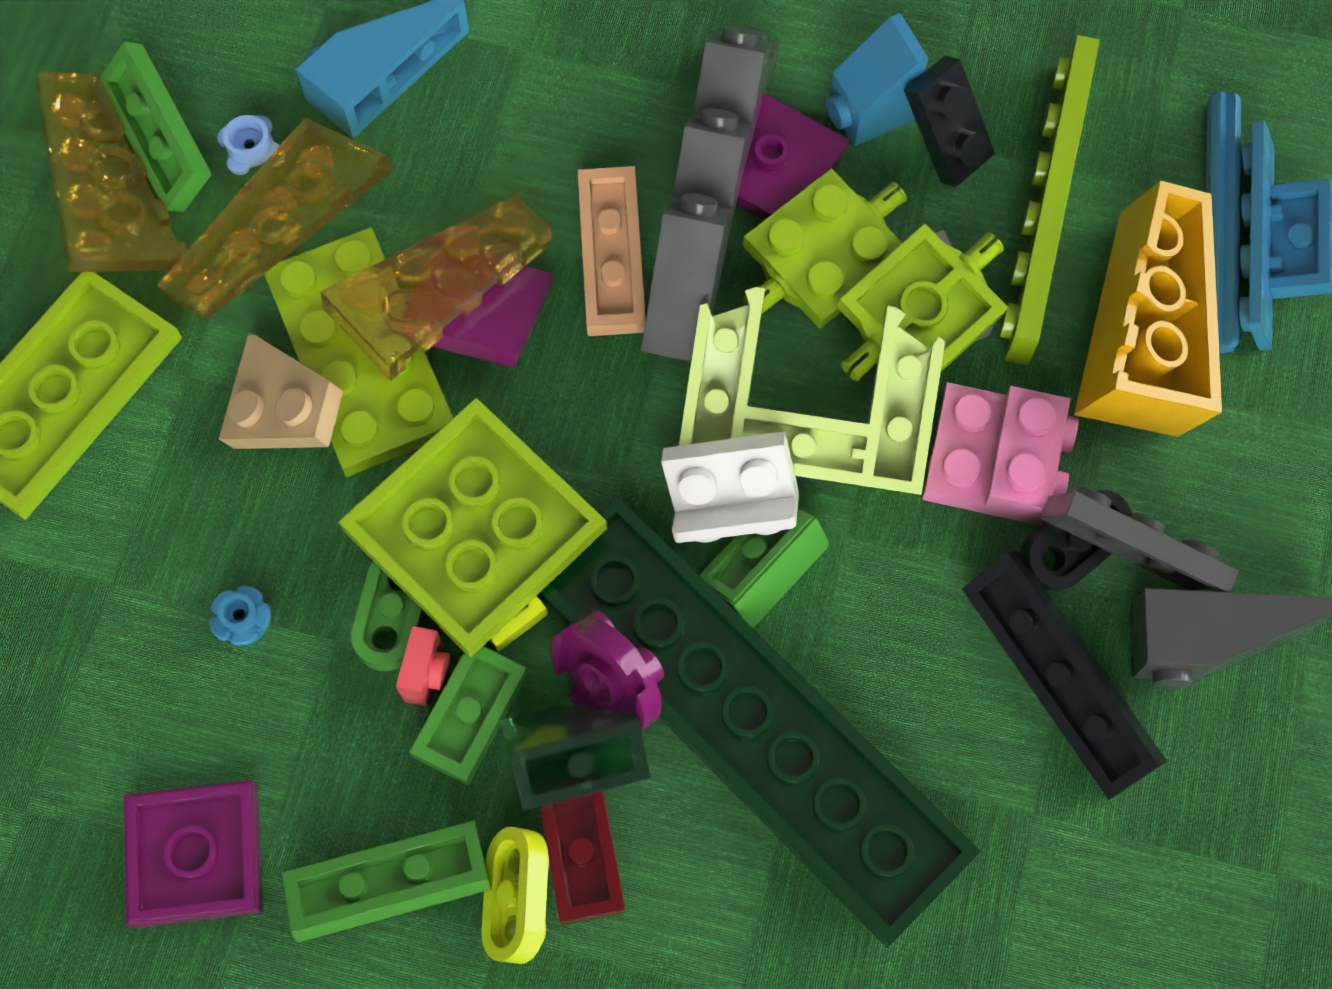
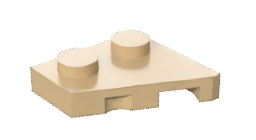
(278, 402)

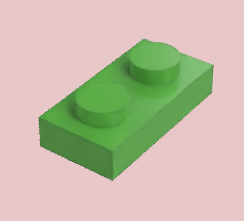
(469, 714)

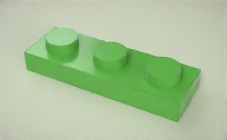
(154, 127)
(385, 881)

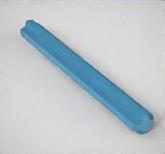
(1224, 185)

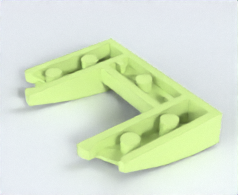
(881, 454)

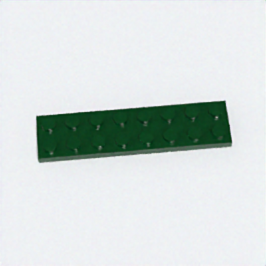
(768, 730)

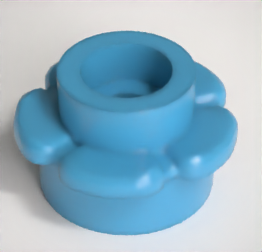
(242, 631)

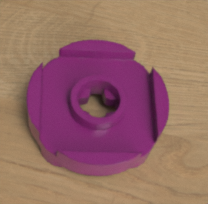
(608, 669)

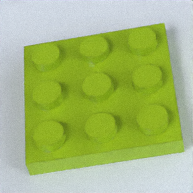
(473, 526)

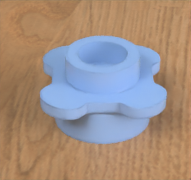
(238, 134)

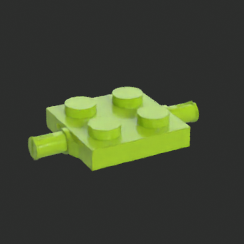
(822, 245)
(934, 288)

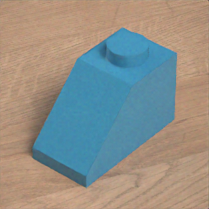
(870, 84)

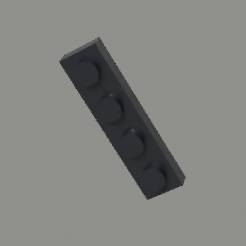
(1064, 675)

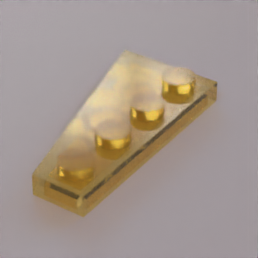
(277, 210)
(422, 289)

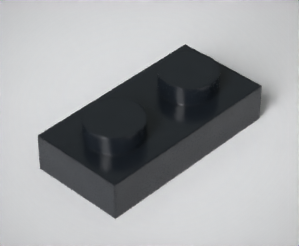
(949, 121)

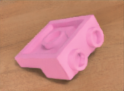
(1000, 451)

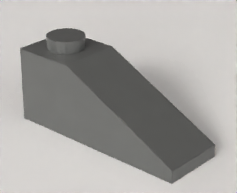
(1197, 633)

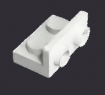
(731, 487)

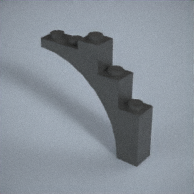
(706, 187)

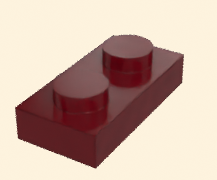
(582, 859)

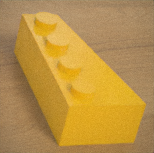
(1156, 319)

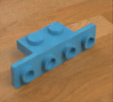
(1287, 237)

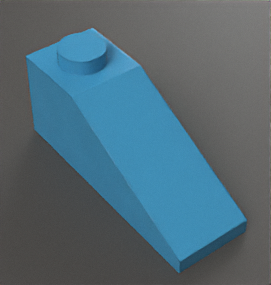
(377, 61)

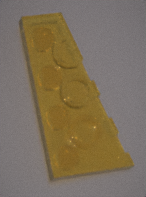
(98, 184)

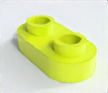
(517, 903)

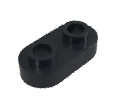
(1072, 554)

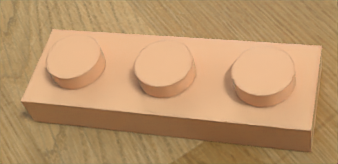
(611, 251)

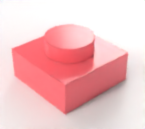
(423, 667)

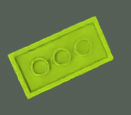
(71, 383)
(375, 415)

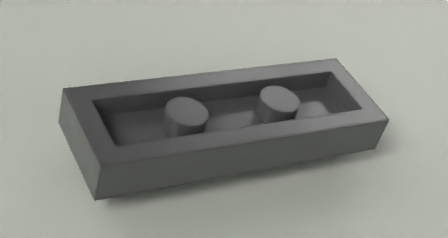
(1139, 541)

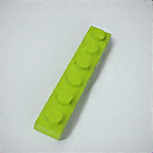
(1045, 218)

